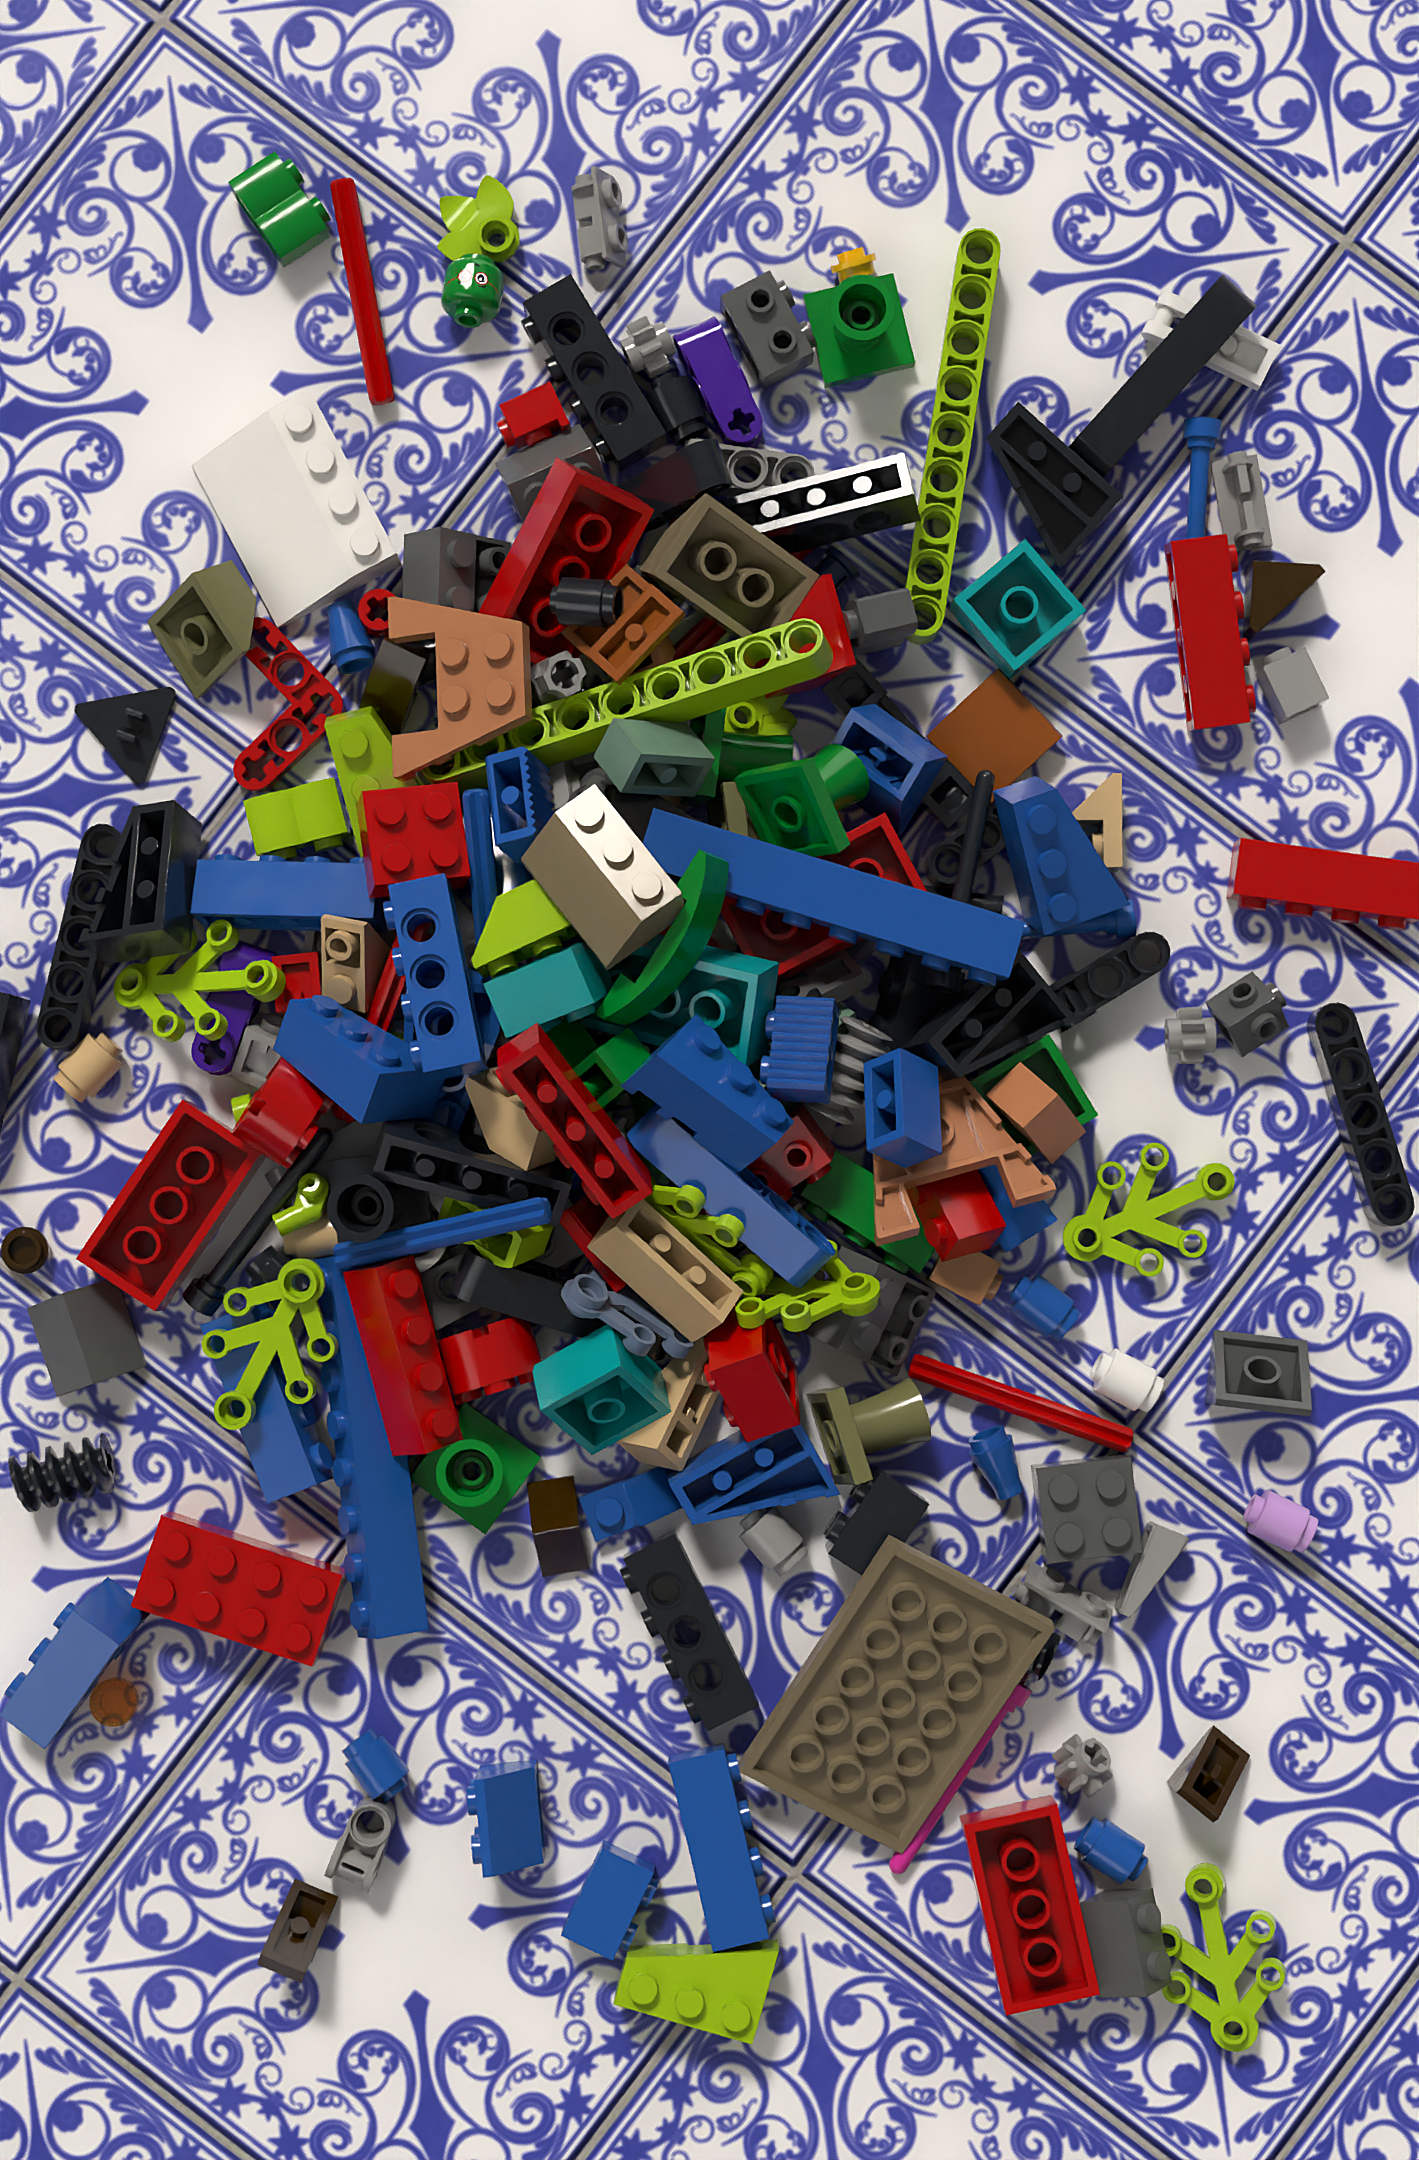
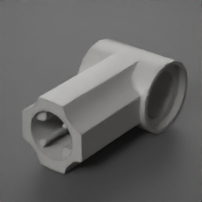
(556, 678)

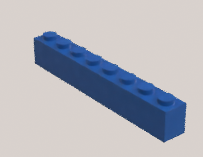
(843, 900)
(373, 1484)

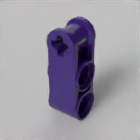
(719, 382)
(237, 1007)

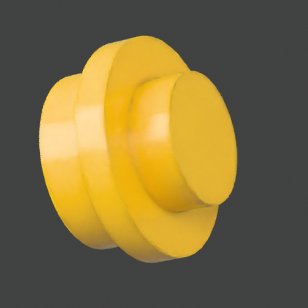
(854, 263)

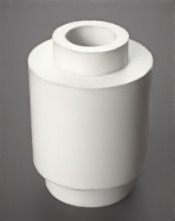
(1126, 1380)

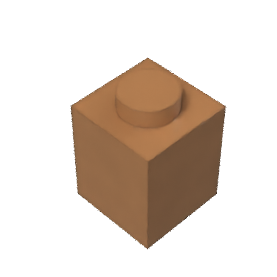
(968, 1276)

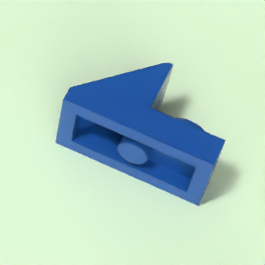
(629, 1503)

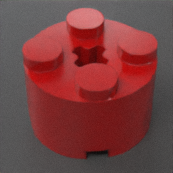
(282, 1114)
(489, 1358)

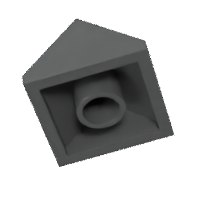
(86, 1336)
(1259, 1373)

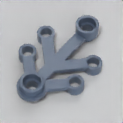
(589, 1298)

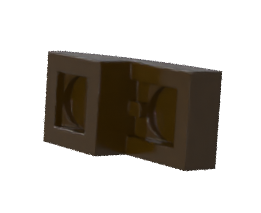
(394, 683)

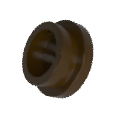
(25, 1250)

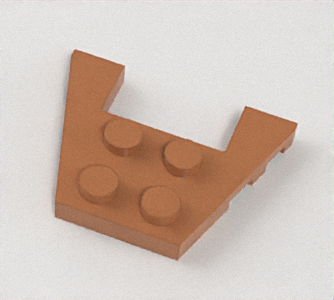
(479, 677)
(970, 1141)

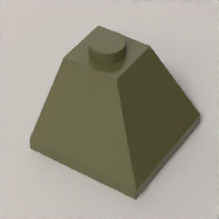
(206, 625)

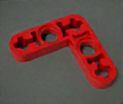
(299, 695)

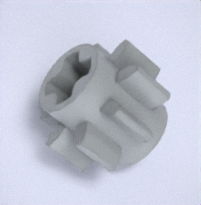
(648, 347)
(1190, 1035)
(1082, 1765)

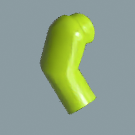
(308, 1205)

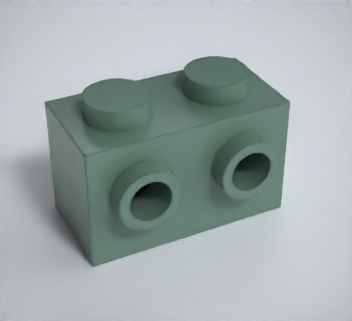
(653, 757)

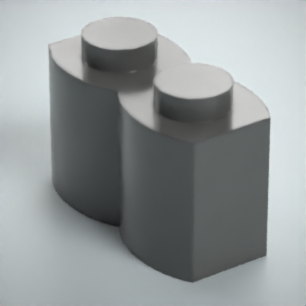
(880, 621)

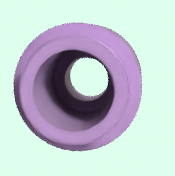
(1280, 1521)

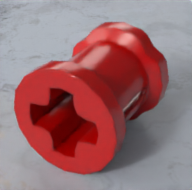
(368, 602)

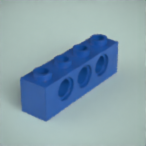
(433, 902)

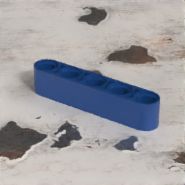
(770, 1223)

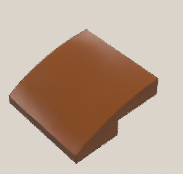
(644, 623)
(995, 732)

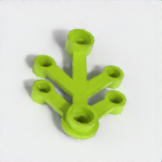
(192, 980)
(1140, 1214)
(748, 1272)
(851, 1292)
(274, 1336)
(1221, 1967)

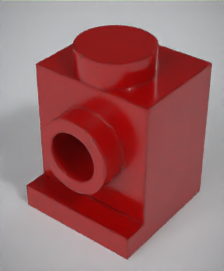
(532, 417)

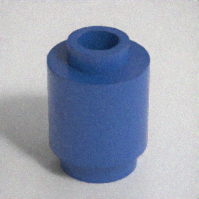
(1043, 1306)
(376, 1765)
(1111, 1850)

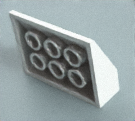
(295, 510)

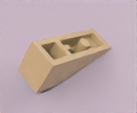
(673, 1436)

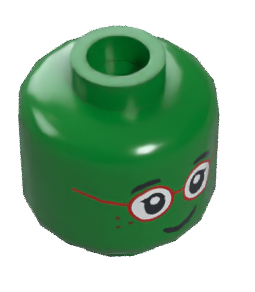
(472, 290)

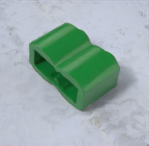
(280, 209)

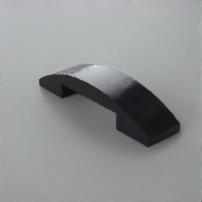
(950, 791)

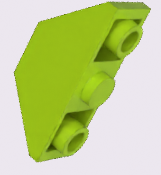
(518, 927)

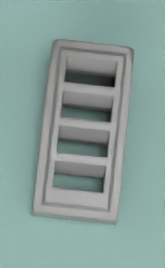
(1160, 1550)

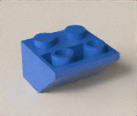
(896, 760)
(508, 1817)

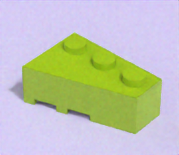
(362, 758)
(699, 1987)

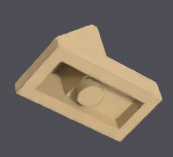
(1104, 810)

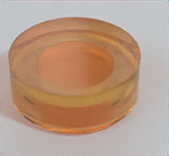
(114, 1701)

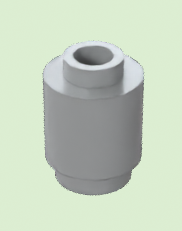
(772, 1539)

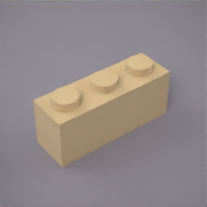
(666, 1270)

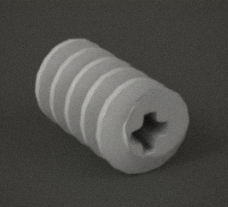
(856, 1048)

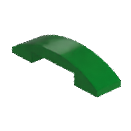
(704, 890)

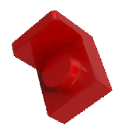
(302, 977)

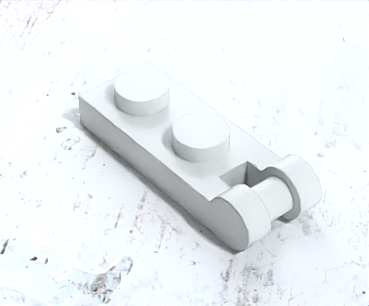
(1242, 357)

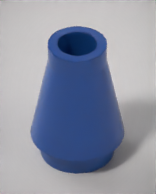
(349, 642)
(996, 1459)

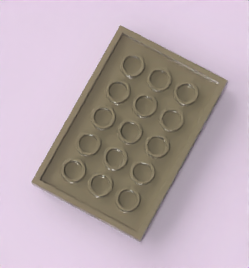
(896, 1695)

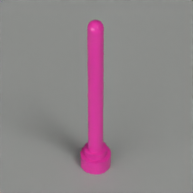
(900, 1862)

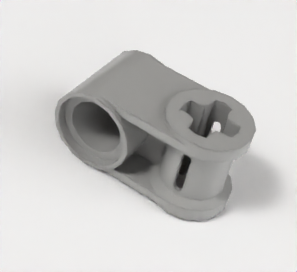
(360, 1849)

